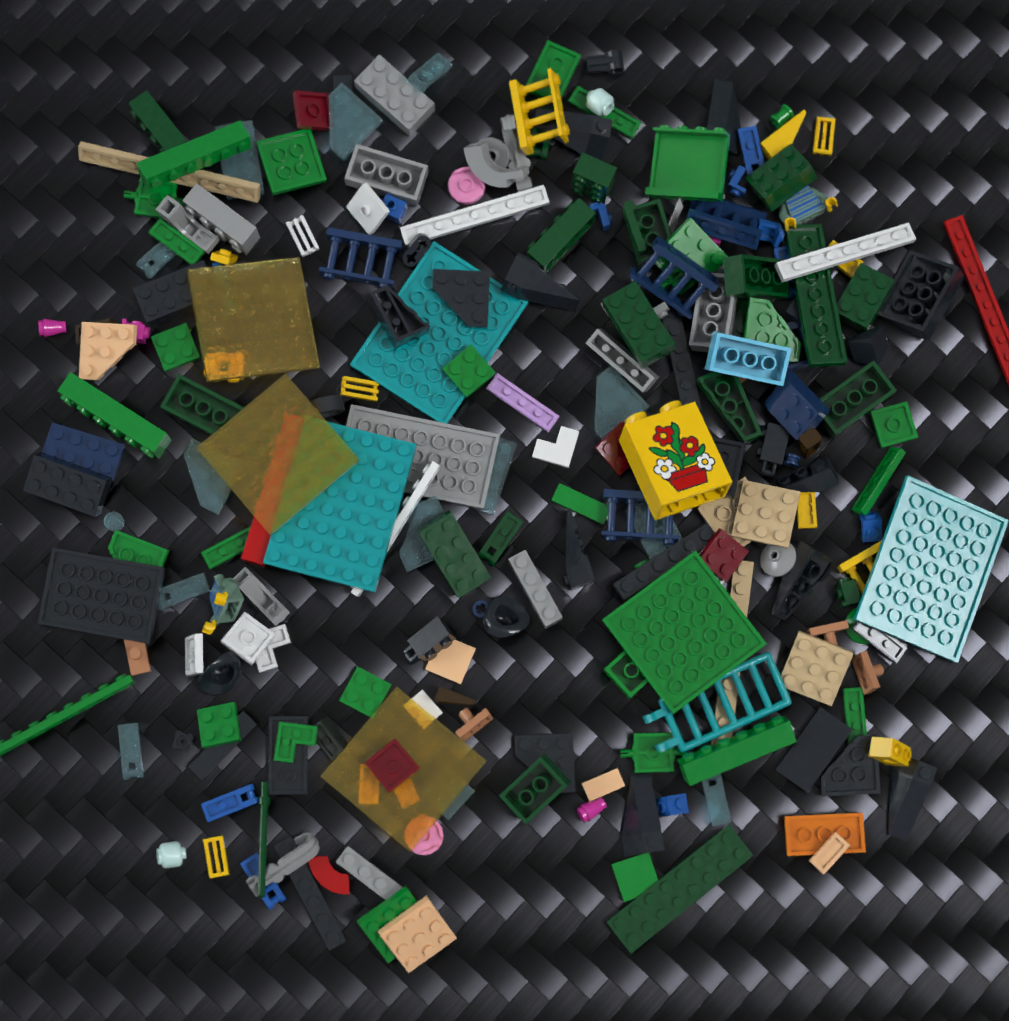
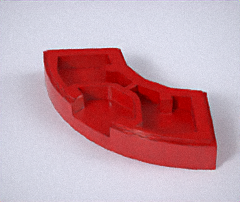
(328, 876)

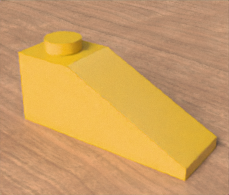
(782, 137)

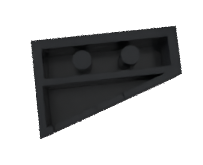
(396, 317)

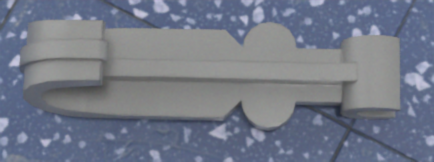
(516, 154)
(307, 849)

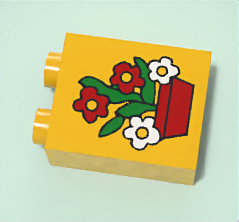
(674, 459)

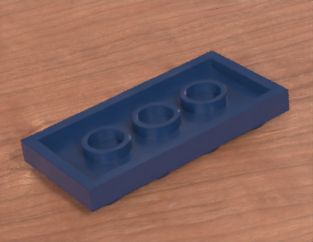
(84, 449)

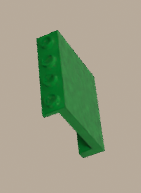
(689, 163)

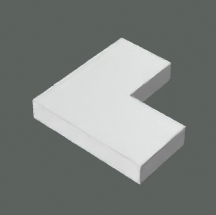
(557, 453)
(267, 659)

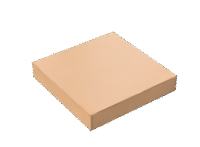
(452, 661)

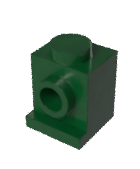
(848, 592)

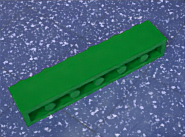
(194, 155)
(736, 750)

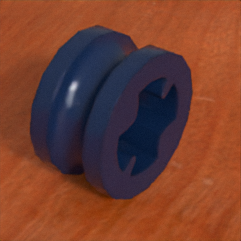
(791, 460)
(479, 603)

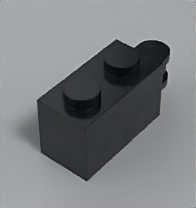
(773, 448)
(429, 641)

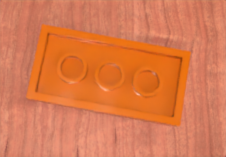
(808, 833)

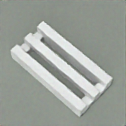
(296, 222)

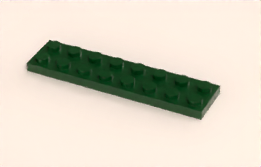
(816, 301)
(679, 888)

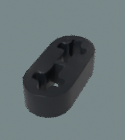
(420, 252)

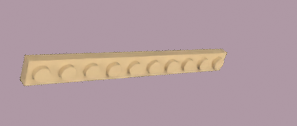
(208, 180)
(740, 594)

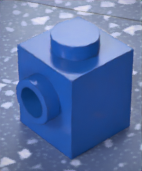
(396, 206)

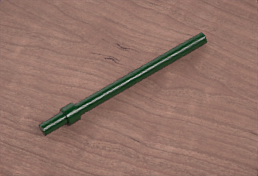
(264, 803)

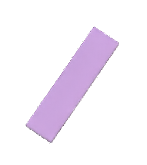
(522, 402)

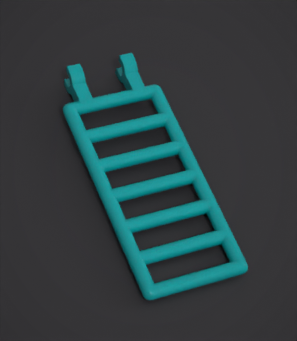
(734, 723)

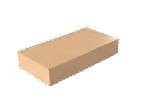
(603, 784)
(829, 853)

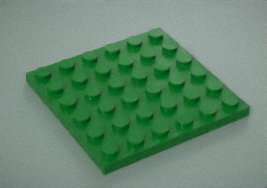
(684, 632)

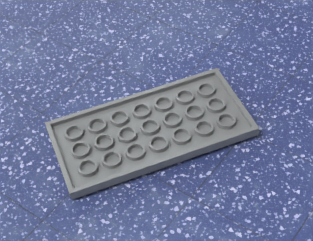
(462, 453)

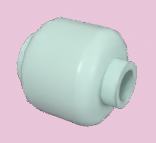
(600, 102)
(170, 854)

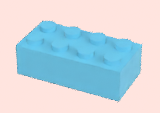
(748, 358)

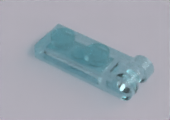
(429, 72)
(159, 255)
(184, 590)
(130, 750)
(716, 801)

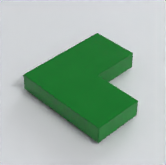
(290, 735)

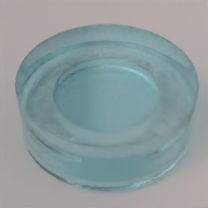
(114, 521)

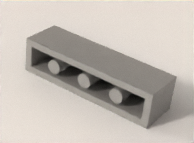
(621, 359)
(535, 589)
(368, 873)

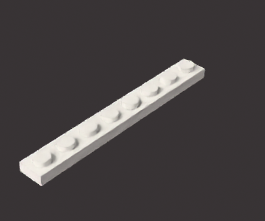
(477, 214)
(845, 252)
(409, 505)

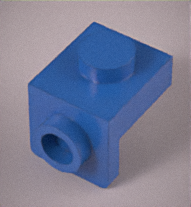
(735, 177)
(604, 217)
(771, 232)
(871, 527)
(672, 805)

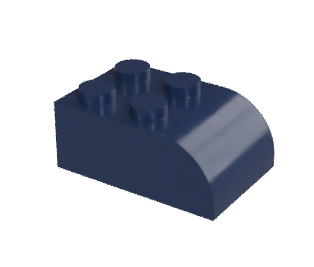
(796, 406)

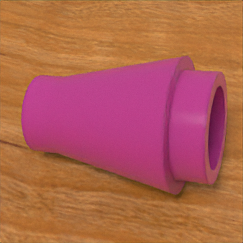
(51, 327)
(589, 810)

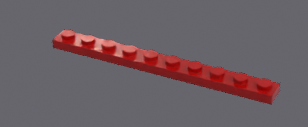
(980, 289)

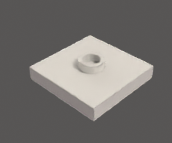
(368, 208)
(248, 638)
(194, 655)

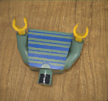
(804, 206)
(225, 602)

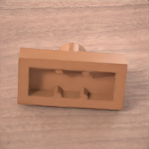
(828, 631)
(137, 657)
(867, 672)
(472, 723)

